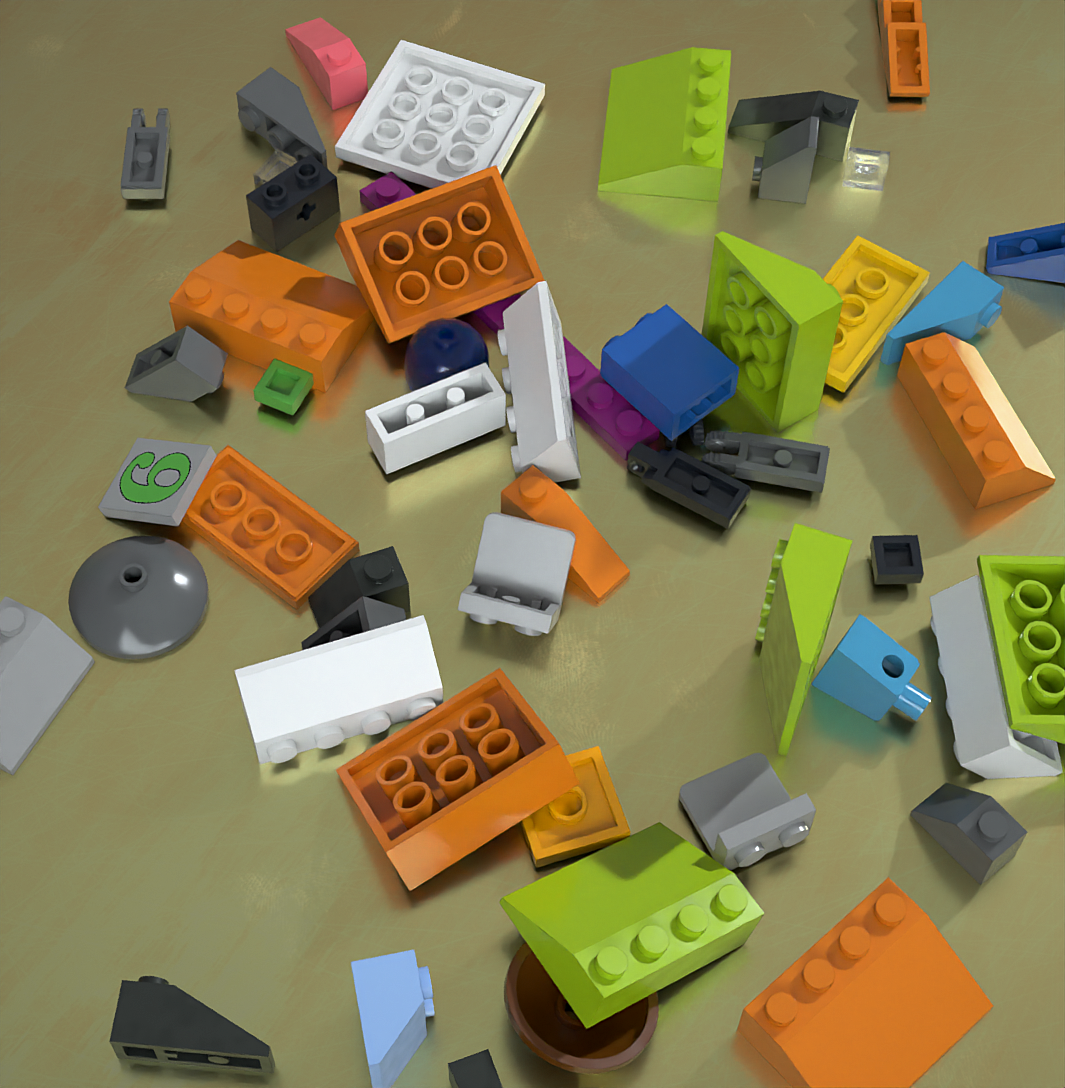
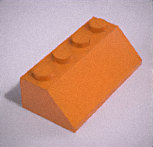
(971, 420)

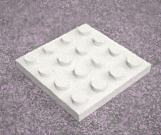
(438, 117)

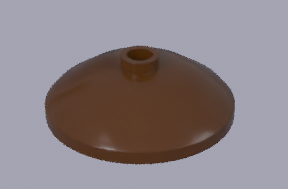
(540, 1020)

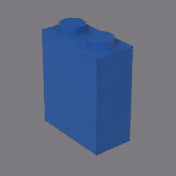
(668, 371)

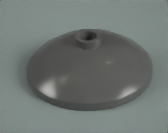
(140, 616)

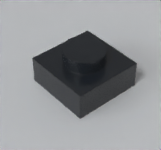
(896, 559)

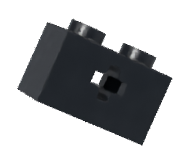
(293, 202)

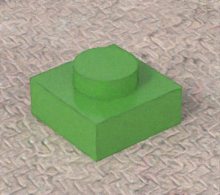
(283, 386)

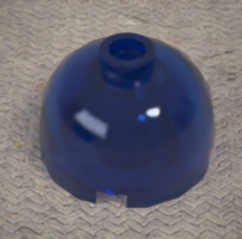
(443, 350)

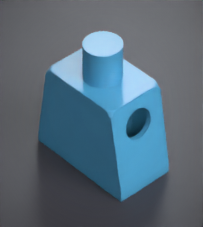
(872, 673)

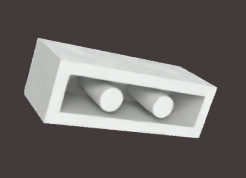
(436, 418)

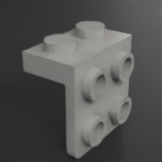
(519, 574)
(745, 811)

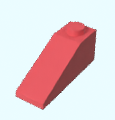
(330, 61)

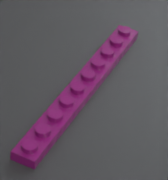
(590, 394)

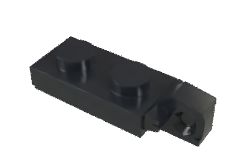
(690, 482)

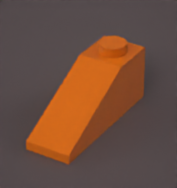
(540, 500)

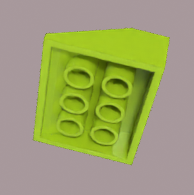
(667, 125)
(773, 325)
(797, 620)
(1028, 637)
(631, 920)

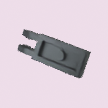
(146, 156)
(768, 459)

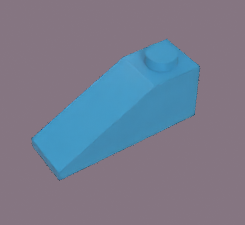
(955, 306)

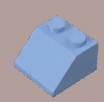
(393, 1011)

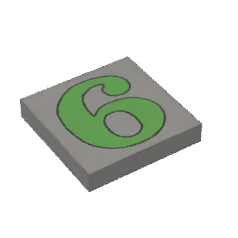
(157, 481)

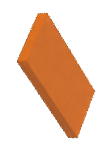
(267, 528)

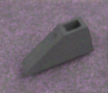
(280, 115)

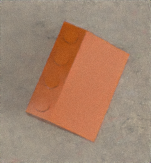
(439, 253)
(272, 309)
(457, 777)
(867, 1001)

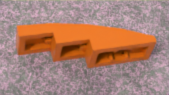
(904, 47)

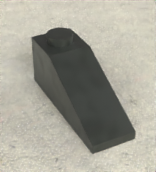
(771, 115)
(173, 1027)

